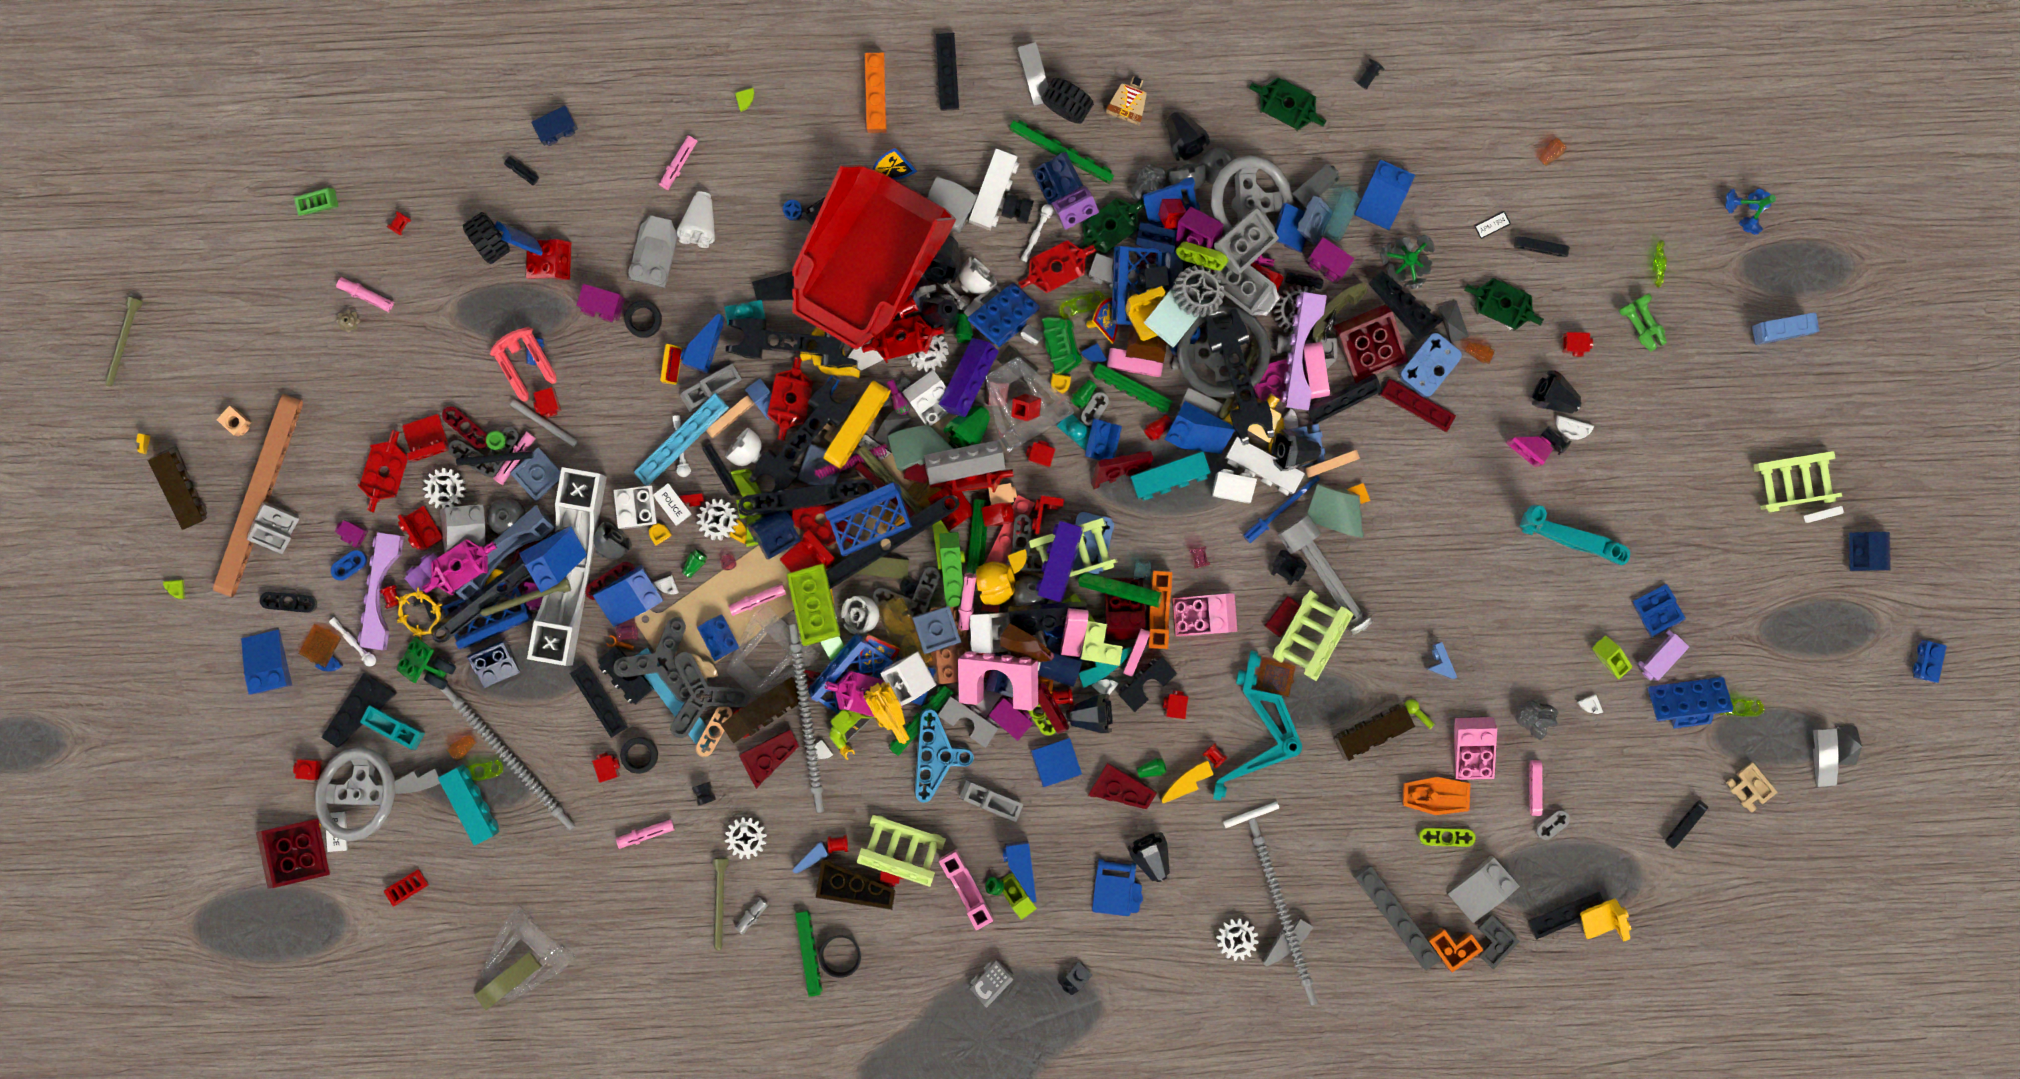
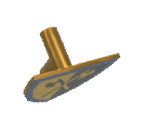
(894, 164)

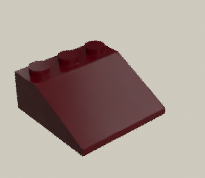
(1371, 342)
(292, 853)

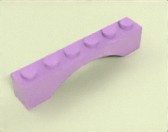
(1310, 310)
(374, 631)

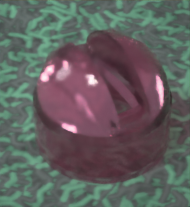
(728, 562)

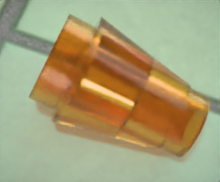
(1552, 151)
(1480, 352)
(461, 747)

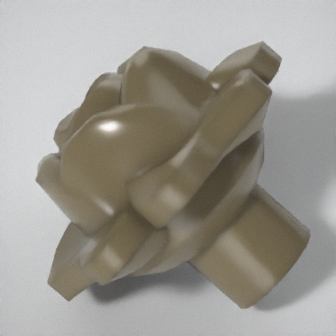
(348, 321)

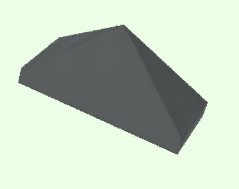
(1453, 322)
(891, 424)
(1848, 745)

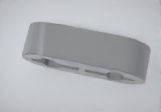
(1091, 406)
(1555, 828)

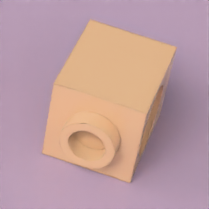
(226, 420)
(1003, 494)

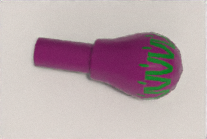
(900, 403)

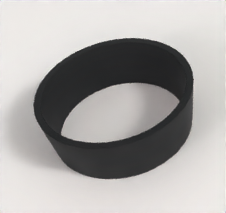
(838, 974)

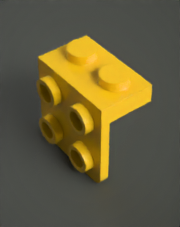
(1140, 307)
(1606, 918)

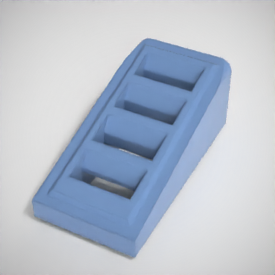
(815, 855)

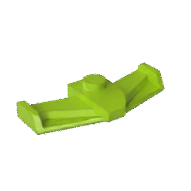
(747, 488)

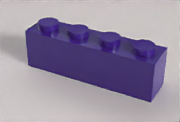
(968, 377)
(1060, 561)

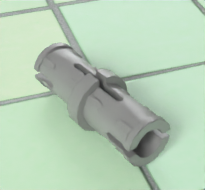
(751, 916)

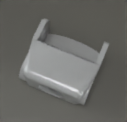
(953, 198)

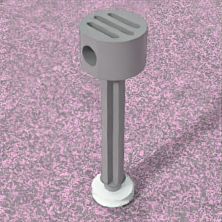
(1301, 536)

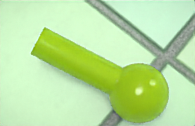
(1413, 708)

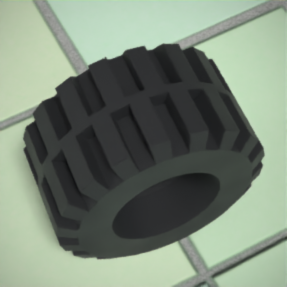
(1067, 100)
(486, 238)

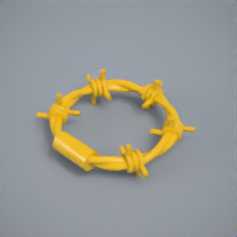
(403, 618)

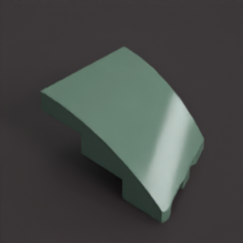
(913, 443)
(1337, 510)

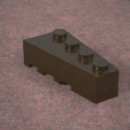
(762, 711)
(1374, 732)
(848, 887)

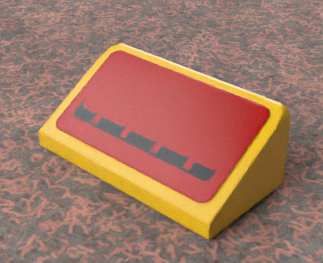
(671, 364)

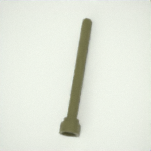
(133, 306)
(1249, 362)
(562, 586)
(720, 866)

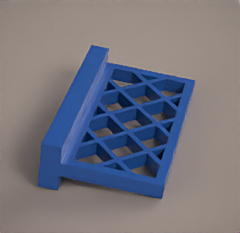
(1121, 280)
(861, 504)
(491, 629)
(840, 664)

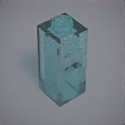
(1341, 215)

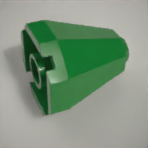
(968, 429)

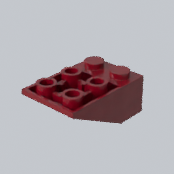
(1124, 616)

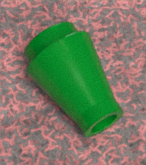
(963, 330)
(1082, 396)
(694, 563)
(1153, 768)

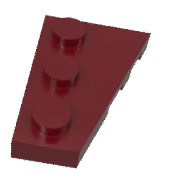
(1115, 467)
(767, 756)
(1120, 787)

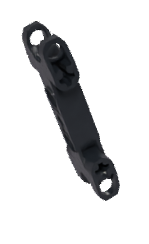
(758, 339)
(825, 411)
(1249, 411)
(804, 497)

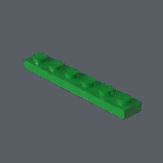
(1054, 147)

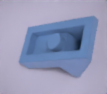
(760, 395)
(1444, 667)

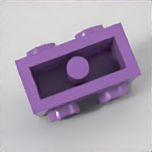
(1075, 207)

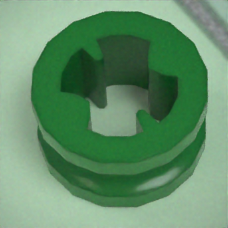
(994, 886)

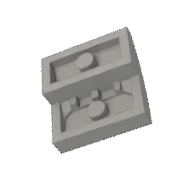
(272, 527)

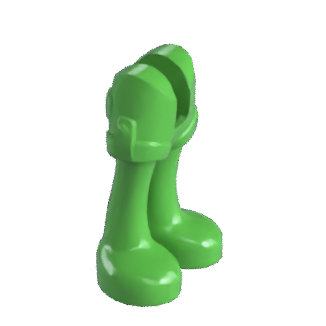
(1653, 328)

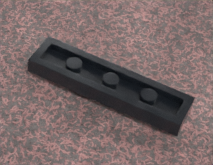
(947, 71)
(1344, 399)
(598, 700)
(1563, 916)

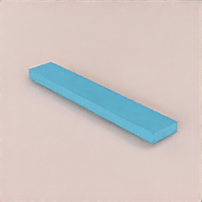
(681, 439)
(673, 704)

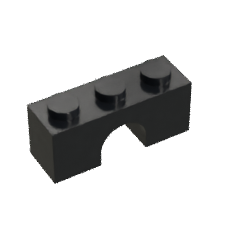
(634, 690)
(1133, 693)

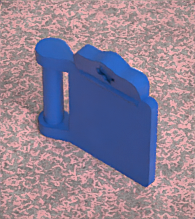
(1153, 199)
(1115, 893)

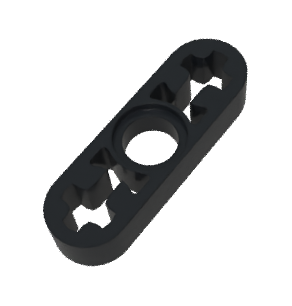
(1541, 246)
(275, 595)
(1686, 824)

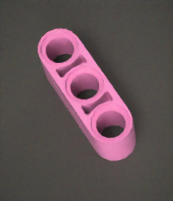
(1118, 361)
(1316, 370)
(1074, 632)

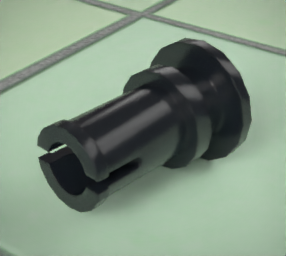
(1370, 73)
(1556, 440)

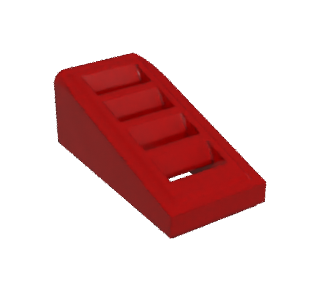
(390, 895)

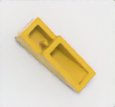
(1187, 781)

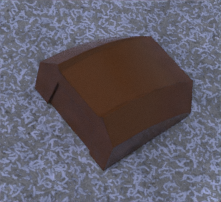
(1151, 349)
(1024, 645)

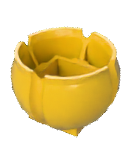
(995, 582)

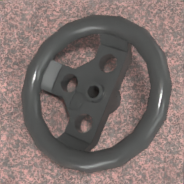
(1188, 353)

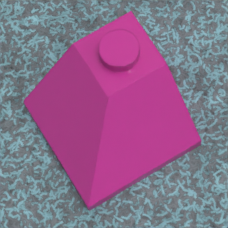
(1532, 449)

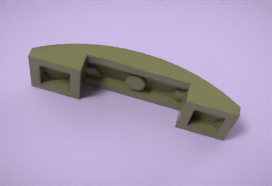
(1352, 295)
(882, 567)
(508, 980)

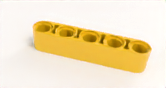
(857, 424)

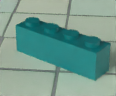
(1170, 475)
(469, 804)

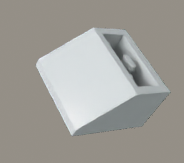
(925, 398)
(1234, 486)
(635, 507)
(909, 678)

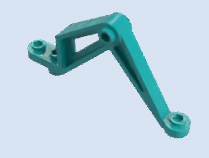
(1534, 522)
(1276, 753)

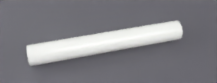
(1251, 814)

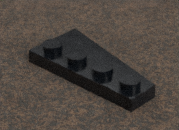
(775, 287)
(1411, 314)
(1042, 616)
(347, 720)

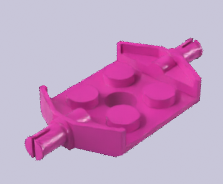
(473, 563)
(851, 692)

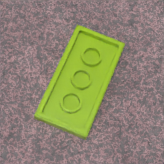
(813, 605)

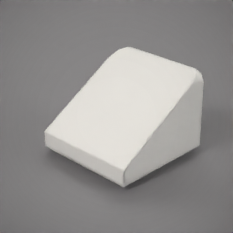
(1031, 335)

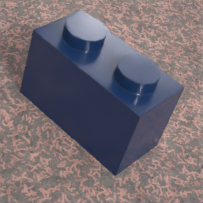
(554, 126)

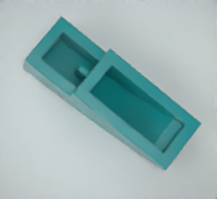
(1101, 670)
(392, 728)

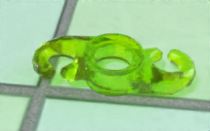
(1659, 263)
(1072, 304)
(1748, 712)
(488, 772)

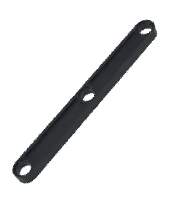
(875, 551)
(482, 599)

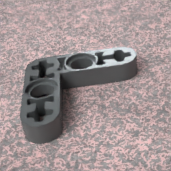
(496, 465)
(1015, 548)
(910, 603)

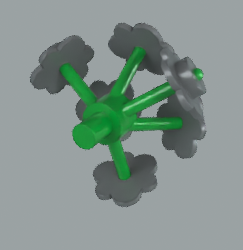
(1403, 251)

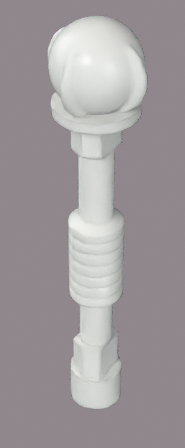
(1047, 211)
(963, 301)
(683, 469)
(369, 659)

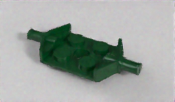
(1297, 116)
(1126, 223)
(1488, 304)

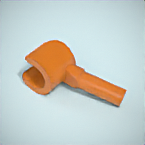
(620, 644)

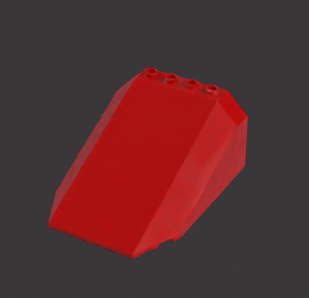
(865, 254)

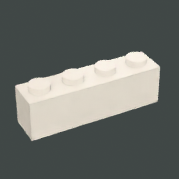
(993, 190)
(1261, 464)

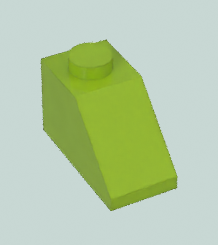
(1612, 657)
(1017, 896)

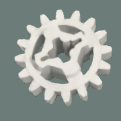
(933, 357)
(450, 483)
(710, 523)
(746, 846)
(1232, 948)

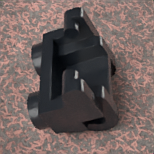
(1288, 567)

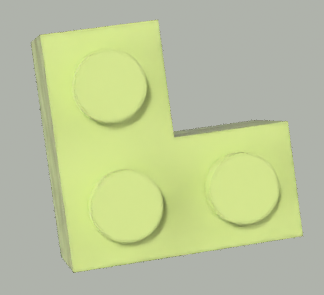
(1094, 647)

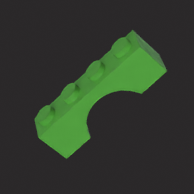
(951, 568)

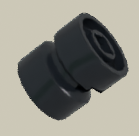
(1011, 207)

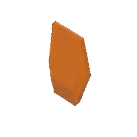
(1437, 795)

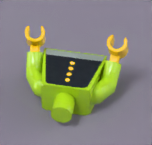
(845, 726)

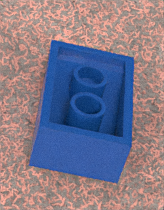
(1384, 194)
(702, 348)
(1199, 430)
(553, 558)
(628, 596)
(265, 662)
(1020, 864)

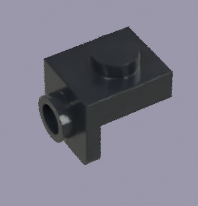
(428, 606)
(1075, 979)

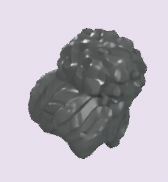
(1149, 180)
(1536, 718)

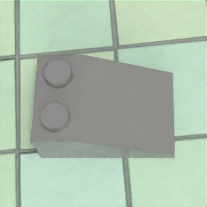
(462, 524)
(1483, 889)

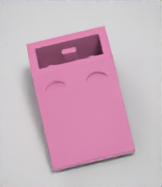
(1205, 614)
(1475, 748)

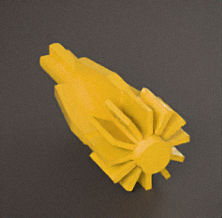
(887, 709)

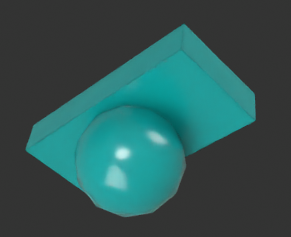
(745, 310)
(1075, 430)

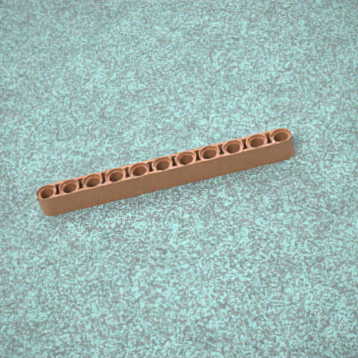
(257, 493)

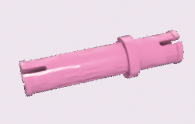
(677, 163)
(357, 290)
(501, 477)
(757, 599)
(967, 601)
(637, 836)

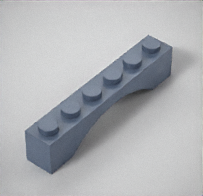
(527, 529)

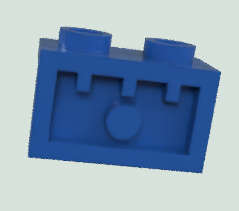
(1103, 440)
(718, 637)
(1929, 661)

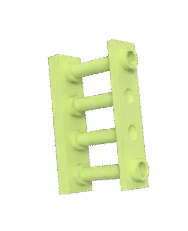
(1804, 463)
(1096, 528)
(1323, 650)
(901, 868)

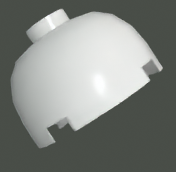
(975, 277)
(745, 449)
(860, 614)

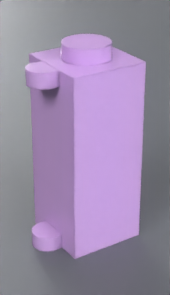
(1663, 657)

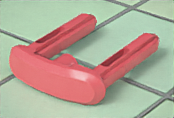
(511, 341)

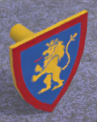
(1102, 320)
(888, 649)

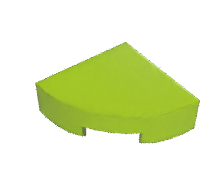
(745, 98)
(175, 588)

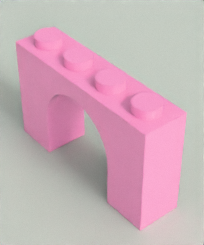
(1020, 671)
(966, 887)

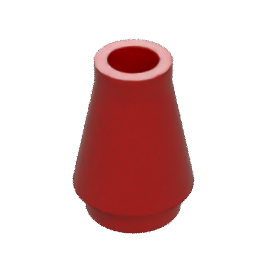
(1156, 428)

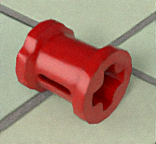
(399, 223)
(908, 307)
(389, 594)
(1063, 697)
(1215, 755)
(838, 844)

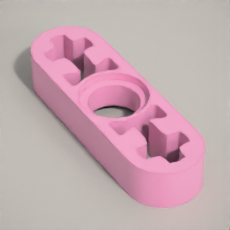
(1136, 652)
(1535, 787)

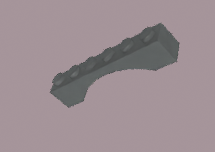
(1397, 917)

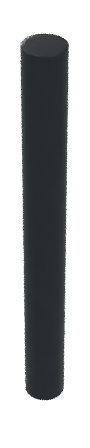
(494, 458)

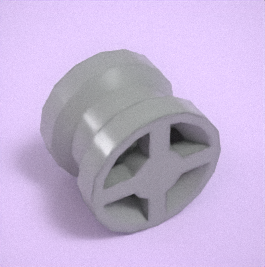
(1283, 344)

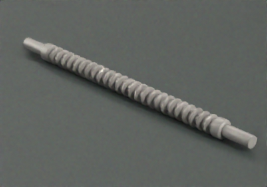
(816, 788)
(557, 811)
(1306, 982)

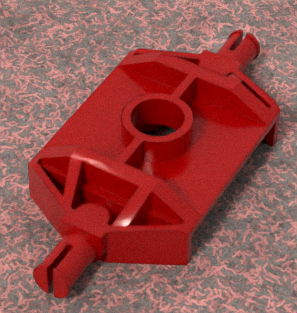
(1072, 263)
(917, 338)
(789, 414)
(382, 455)
(975, 482)
(805, 520)

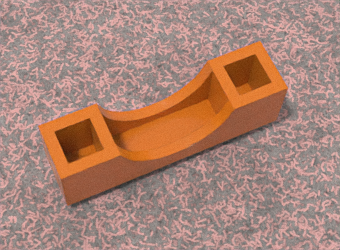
(875, 93)
(1159, 617)

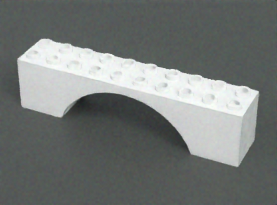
(560, 614)

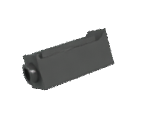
(1316, 185)

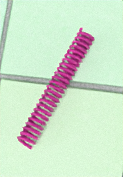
(824, 469)

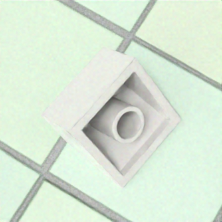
(987, 632)

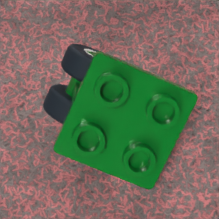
(416, 661)

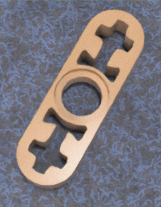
(730, 416)
(1332, 463)
(702, 741)

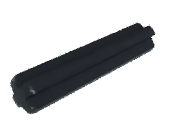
(720, 469)

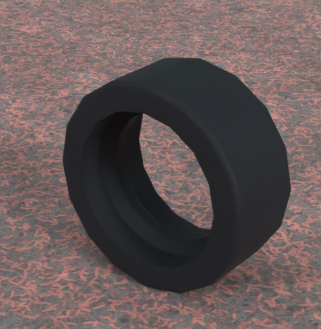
(643, 333)
(635, 769)

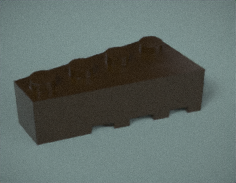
(178, 487)

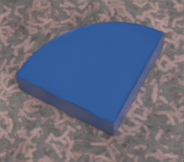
(1094, 354)
(332, 665)

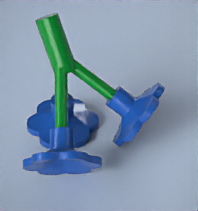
(1756, 201)

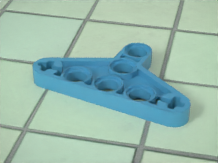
(935, 765)

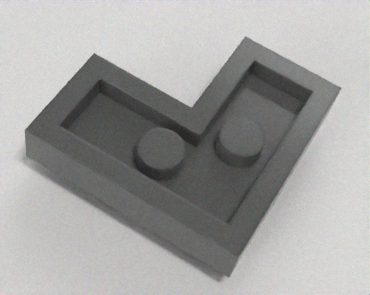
(1501, 941)

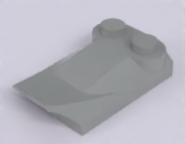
(1247, 240)
(653, 252)
(1249, 290)

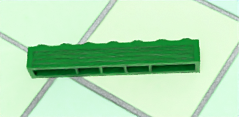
(1132, 388)
(978, 537)
(1120, 589)
(912, 730)
(808, 953)

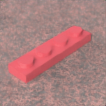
(1004, 541)

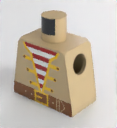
(1128, 102)

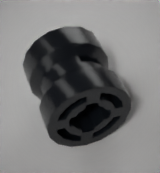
(703, 793)

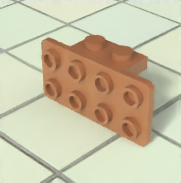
(947, 658)

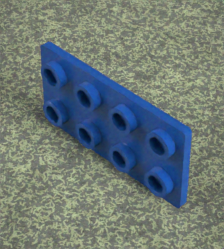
(1004, 314)
(1690, 702)

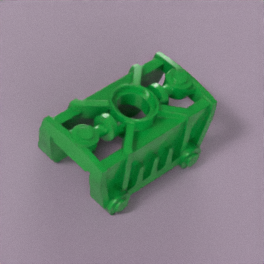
(1061, 344)

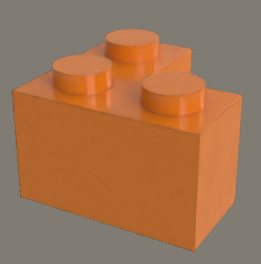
(1454, 953)

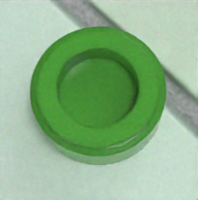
(496, 440)

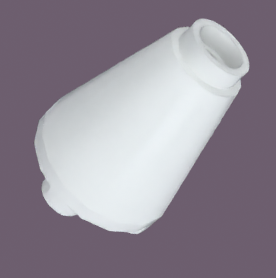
(698, 222)

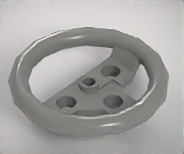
(1249, 198)
(358, 791)

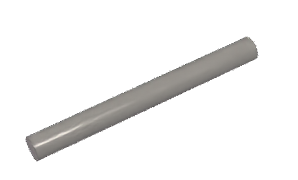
(543, 422)

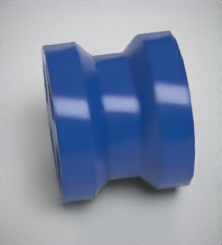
(792, 206)

